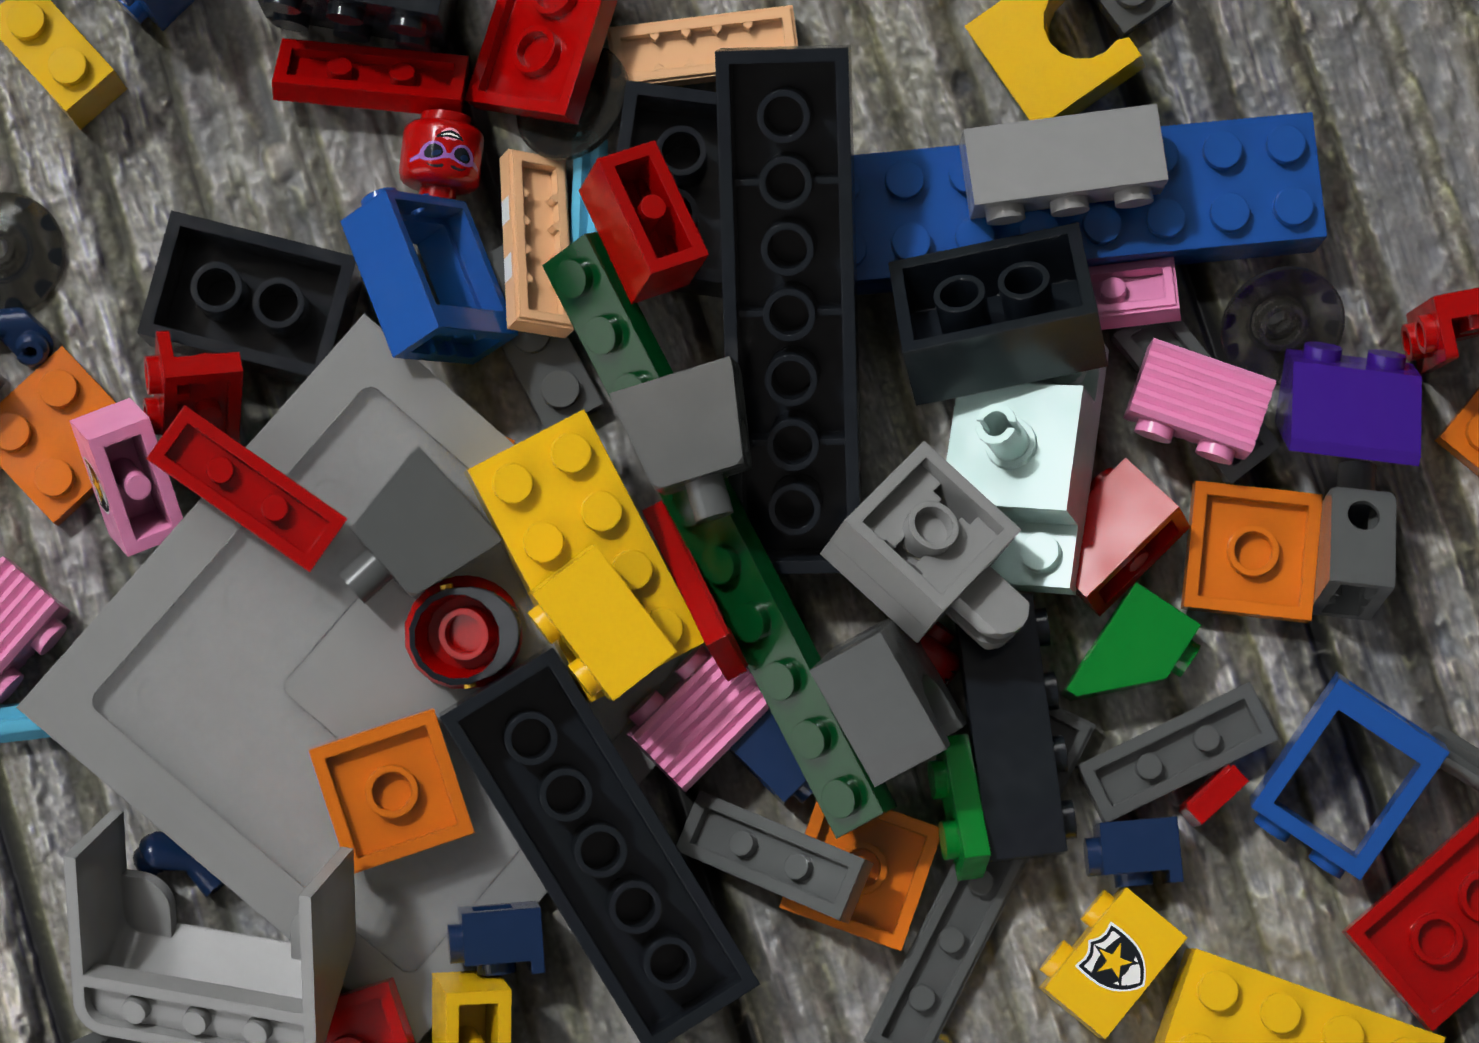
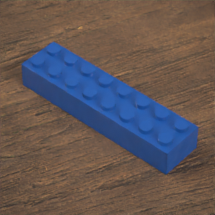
(1229, 196)

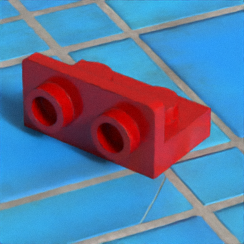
(1437, 326)
(202, 382)

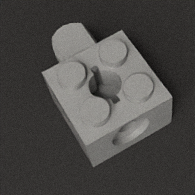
(954, 536)

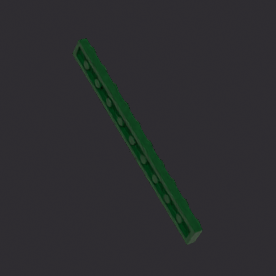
(726, 553)

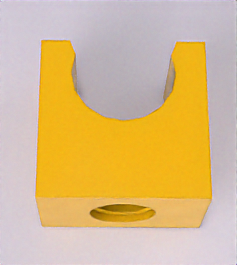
(1039, 77)

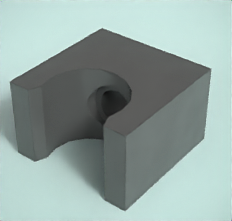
(888, 700)

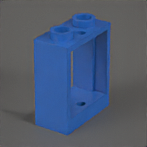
(471, 305)
(1384, 722)

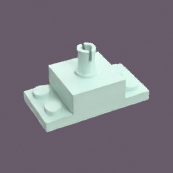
(1034, 461)

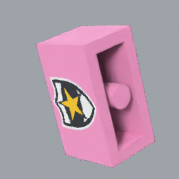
(129, 489)

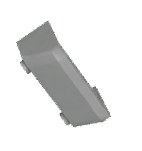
(186, 983)

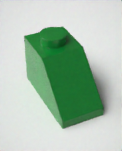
(1135, 647)

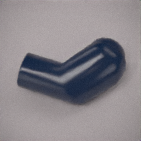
(25, 336)
(160, 854)

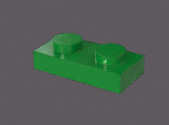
(964, 830)

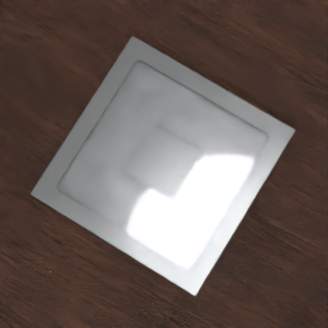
(238, 661)

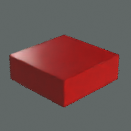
(1212, 795)

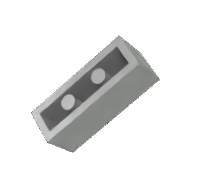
(1063, 164)

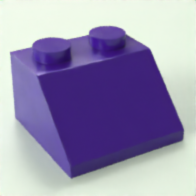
(1351, 404)

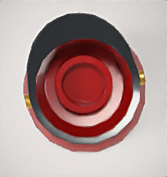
(463, 632)

